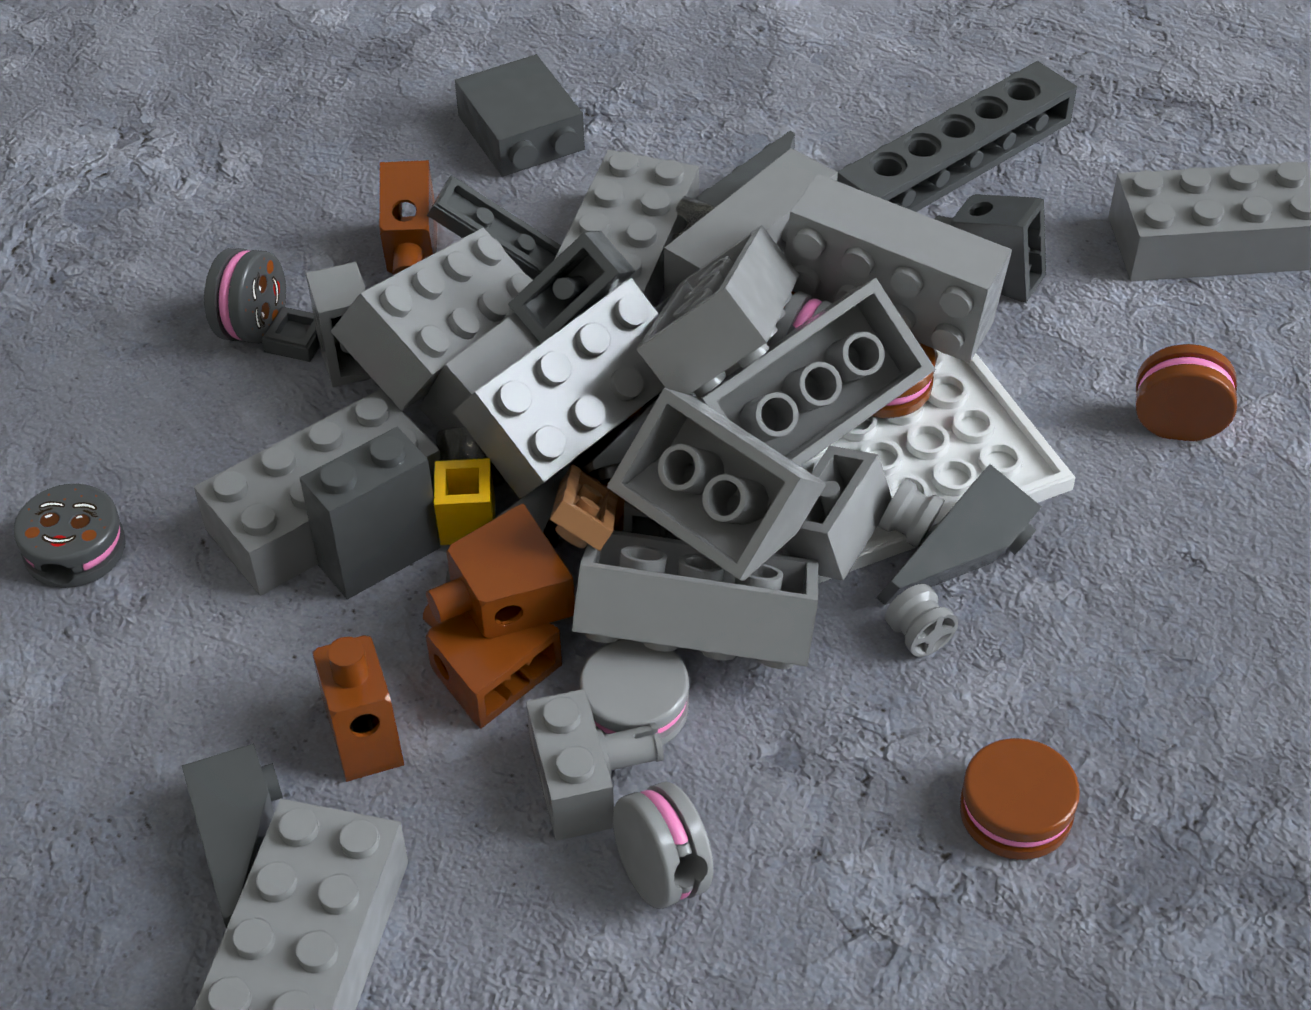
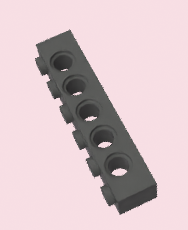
(966, 139)

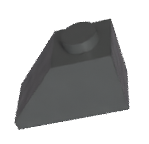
(571, 284)

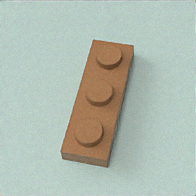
(584, 509)

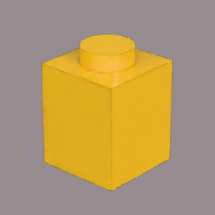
(462, 497)

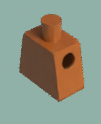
(410, 237)
(505, 578)
(489, 672)
(352, 687)

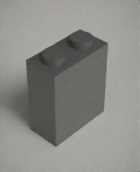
(520, 115)
(371, 512)

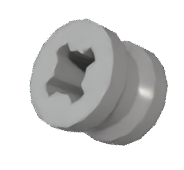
(911, 513)
(921, 620)

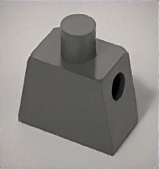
(1013, 224)

